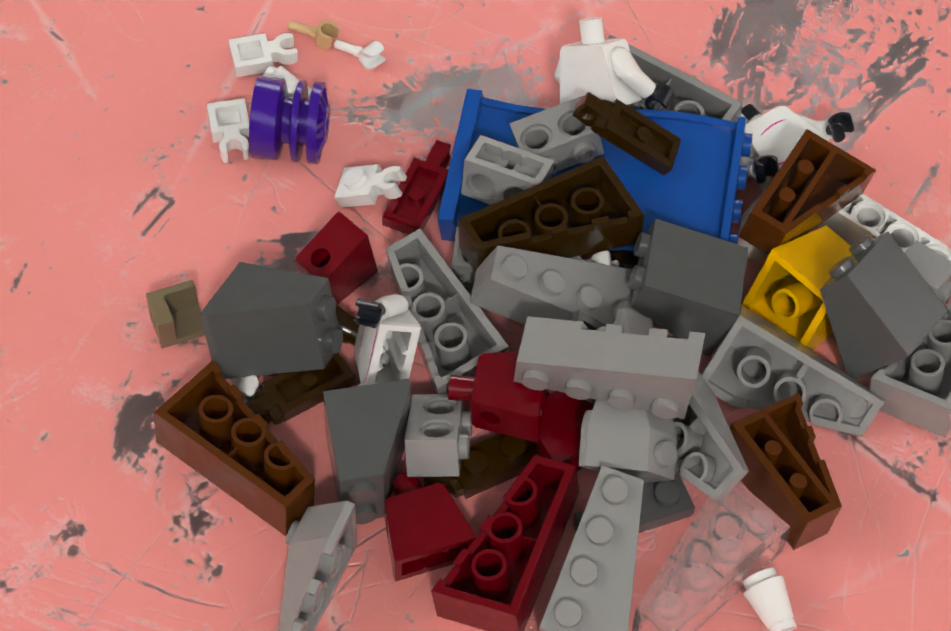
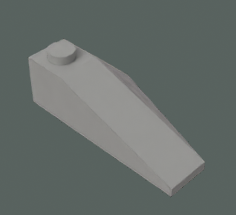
(764, 364)
(629, 438)
(706, 445)
(315, 562)

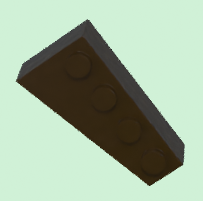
(560, 217)

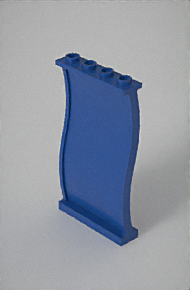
(693, 195)

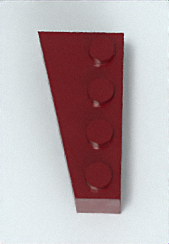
(508, 561)

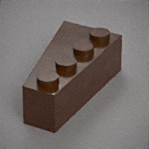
(232, 448)

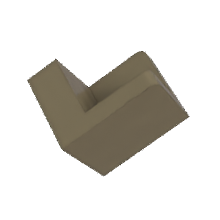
(175, 313)

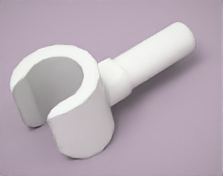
(368, 56)
(247, 386)

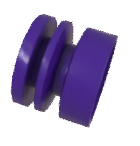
(288, 120)

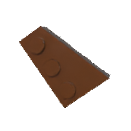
(805, 192)
(787, 469)

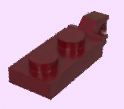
(420, 191)

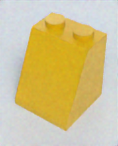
(791, 282)

